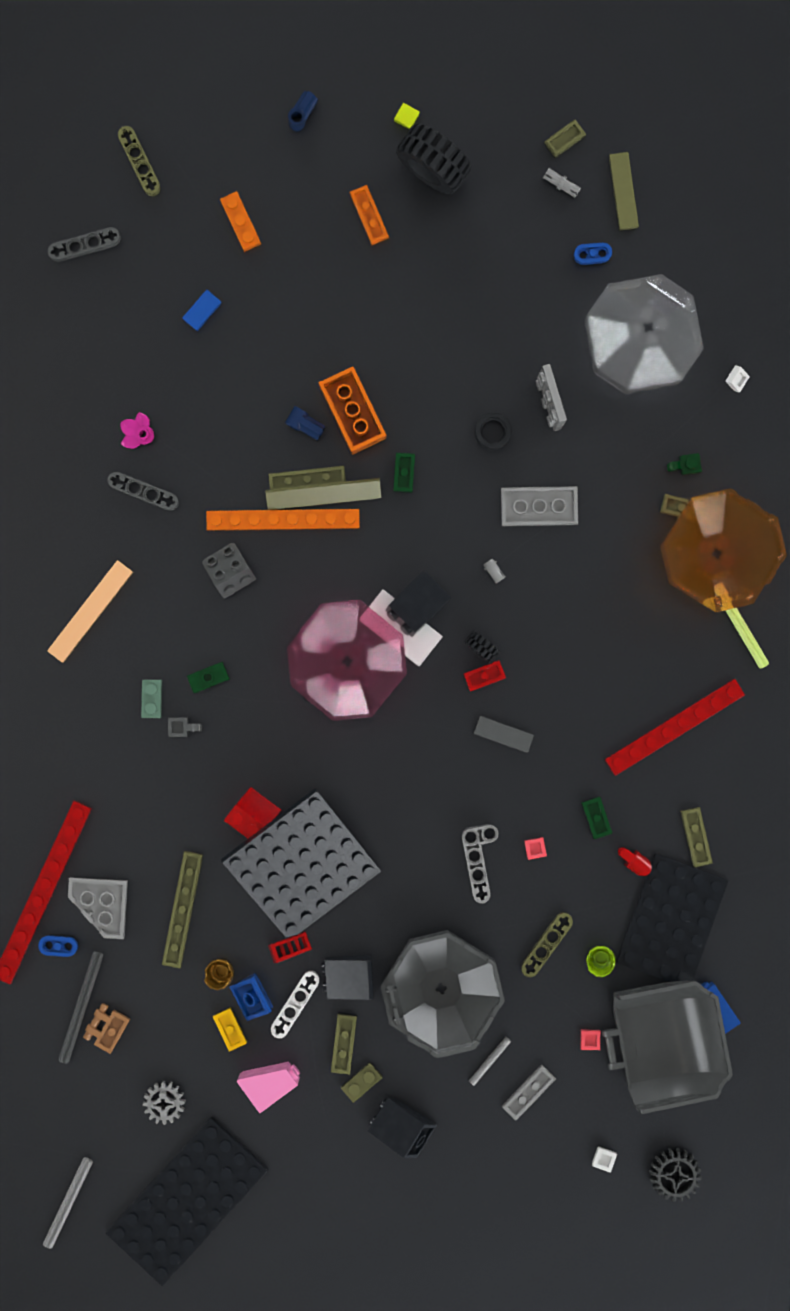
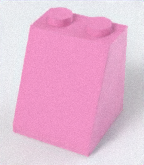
(268, 1083)

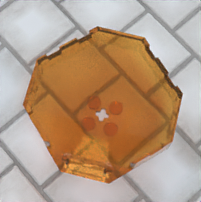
(741, 531)

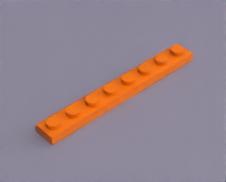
(283, 519)

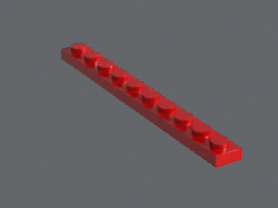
(43, 891)

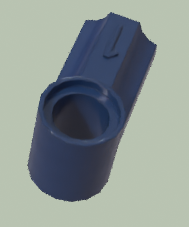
(302, 110)
(301, 421)

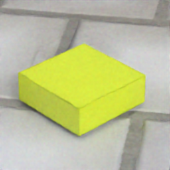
(406, 116)

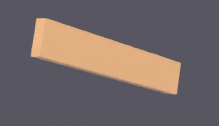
(90, 611)

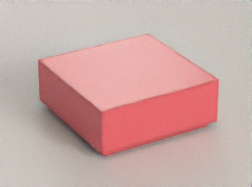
(535, 848)
(590, 1039)

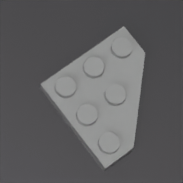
(101, 903)

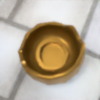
(218, 974)

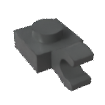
(179, 727)

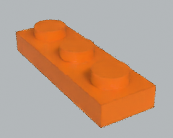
(240, 221)

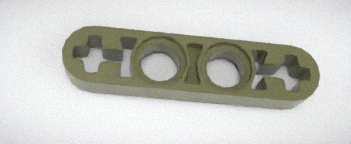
(136, 162)
(549, 946)

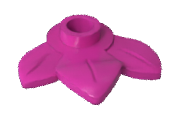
(134, 429)

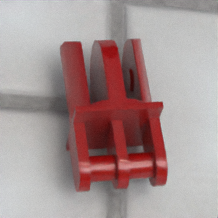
(635, 861)

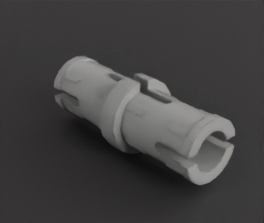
(561, 182)

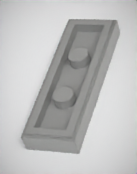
(528, 1092)

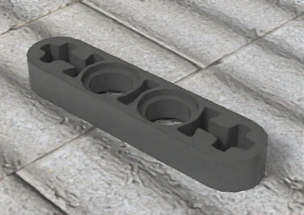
(84, 246)
(142, 493)

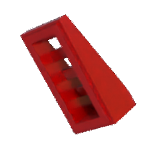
(272, 947)

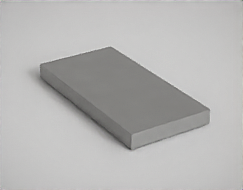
(539, 506)

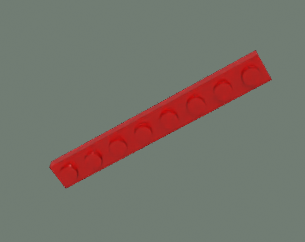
(674, 727)

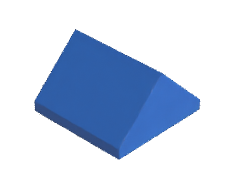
(251, 997)

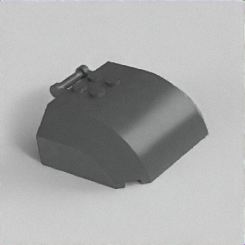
(669, 1044)

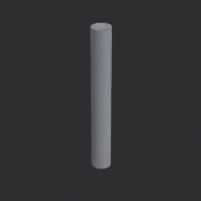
(489, 1061)

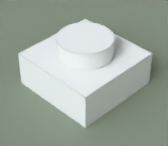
(737, 378)
(604, 1159)

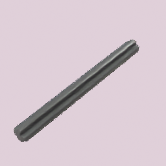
(80, 1007)

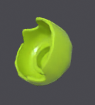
(600, 961)

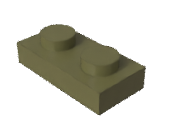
(361, 1082)

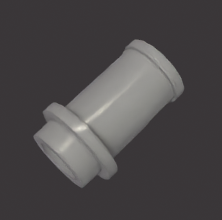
(494, 570)

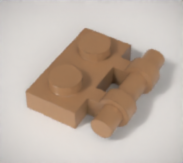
(111, 1031)

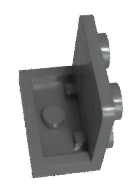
(228, 570)

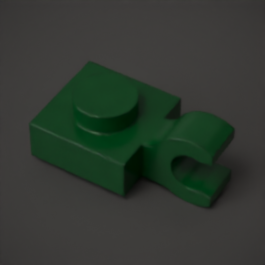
(687, 464)

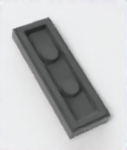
(503, 734)

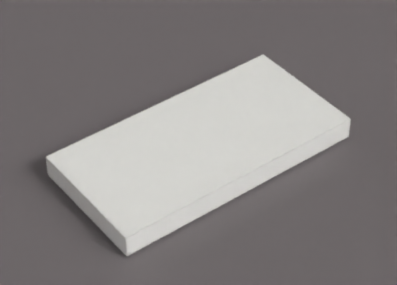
(415, 647)

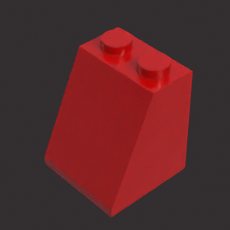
(252, 813)

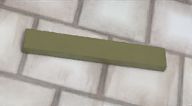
(323, 494)
(182, 909)

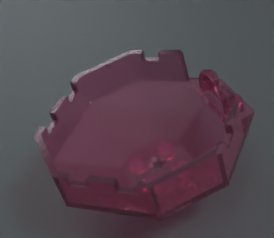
(323, 643)

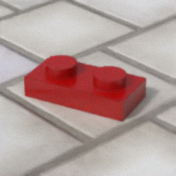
(484, 675)

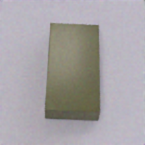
(565, 138)

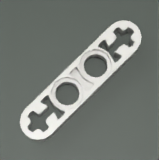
(296, 1005)

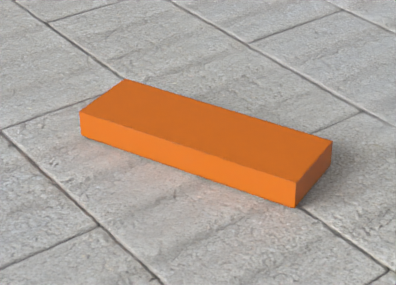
(369, 215)

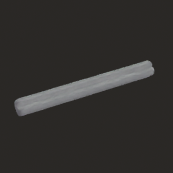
(67, 1203)

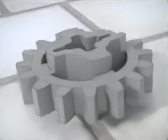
(164, 1110)

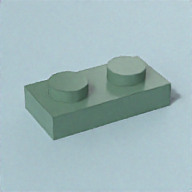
(151, 699)

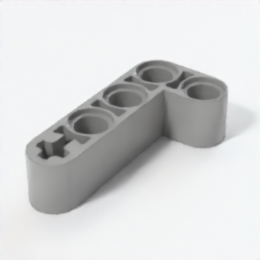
(478, 864)

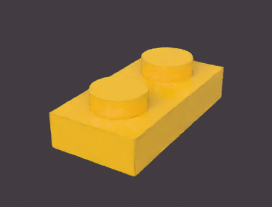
(230, 1029)

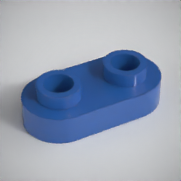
(592, 253)
(59, 946)

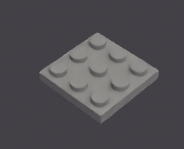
(551, 398)

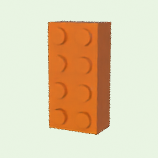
(352, 410)

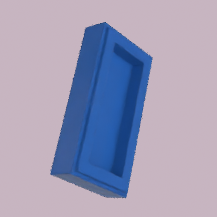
(201, 310)

